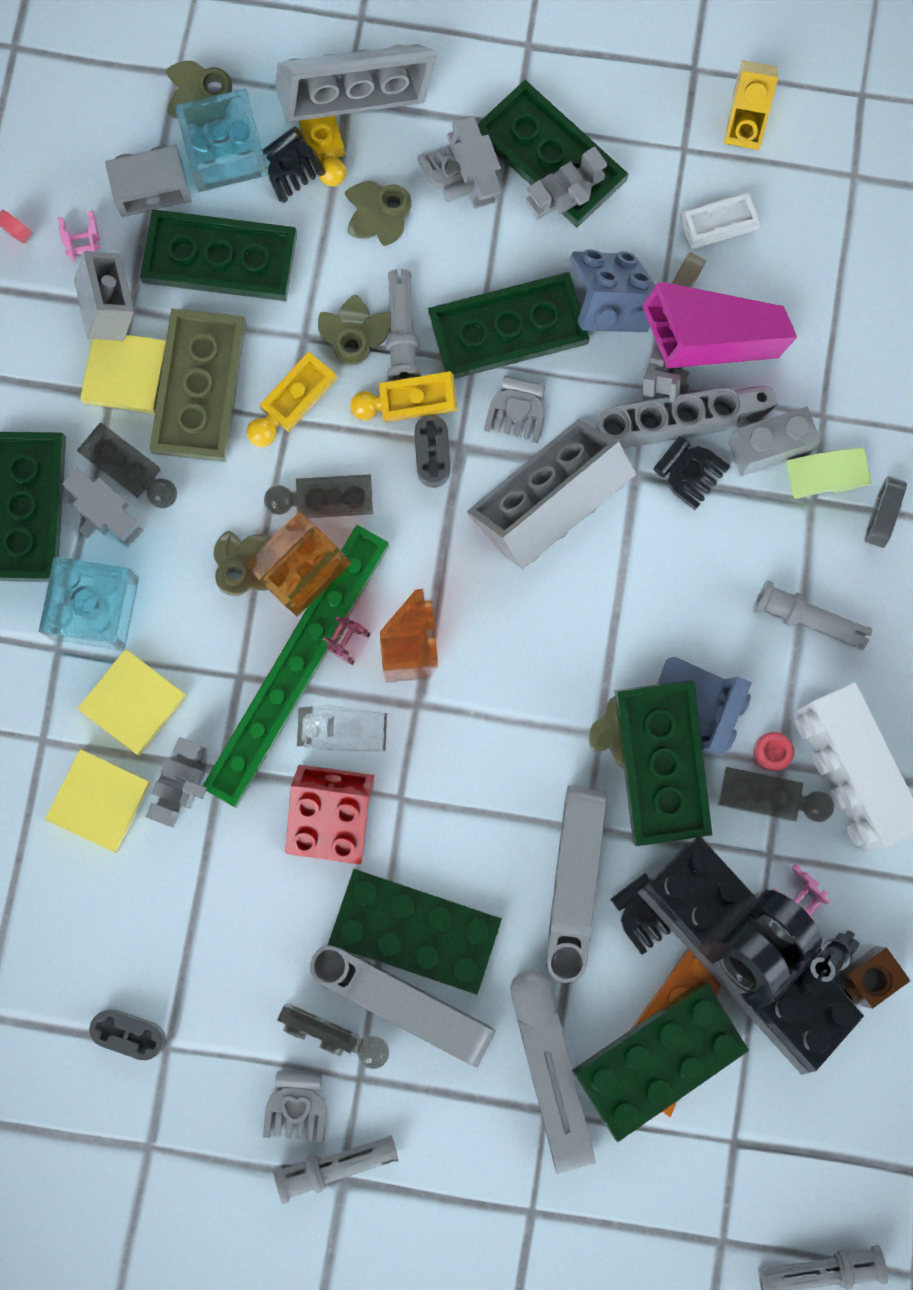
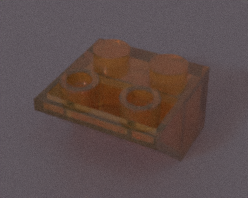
(298, 563)
(405, 642)

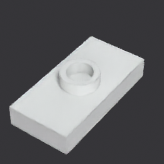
(720, 220)

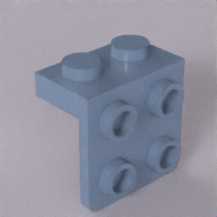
(615, 291)
(718, 702)

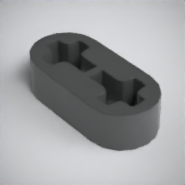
(423, 452)
(885, 512)
(130, 1025)

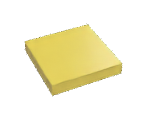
(124, 373)
(132, 702)
(98, 801)

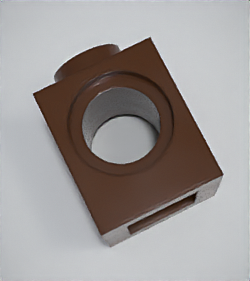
(890, 977)

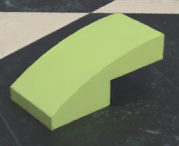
(828, 471)

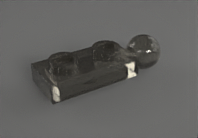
(127, 466)
(323, 496)
(772, 796)
(371, 1051)

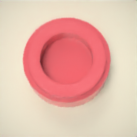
(14, 227)
(773, 751)

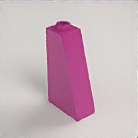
(715, 327)

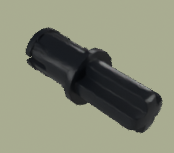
(835, 956)

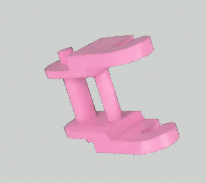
(92, 234)
(809, 885)

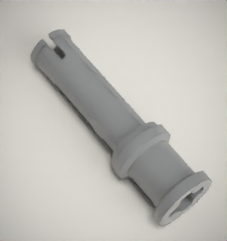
(402, 341)
(795, 610)
(317, 1172)
(846, 1275)

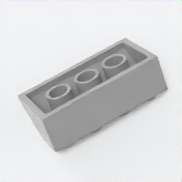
(354, 81)
(552, 492)

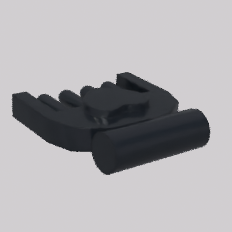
(288, 158)
(687, 467)
(638, 913)

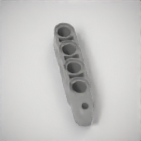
(741, 403)
(575, 882)
(402, 1004)
(551, 1072)

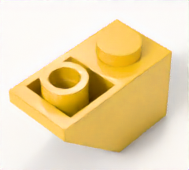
(751, 104)

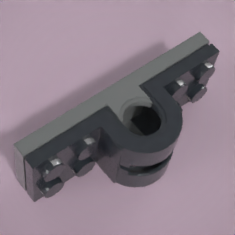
(751, 956)

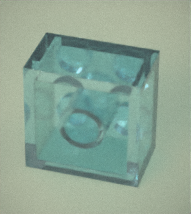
(221, 140)
(89, 603)

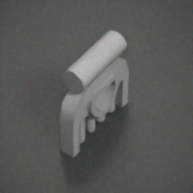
(448, 176)
(519, 404)
(295, 1103)

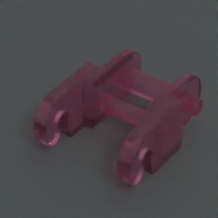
(339, 649)

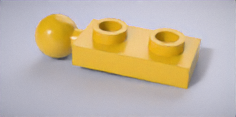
(326, 140)
(408, 398)
(291, 399)

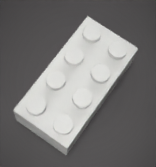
(858, 768)

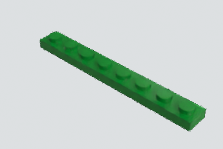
(293, 671)

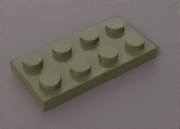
(198, 385)

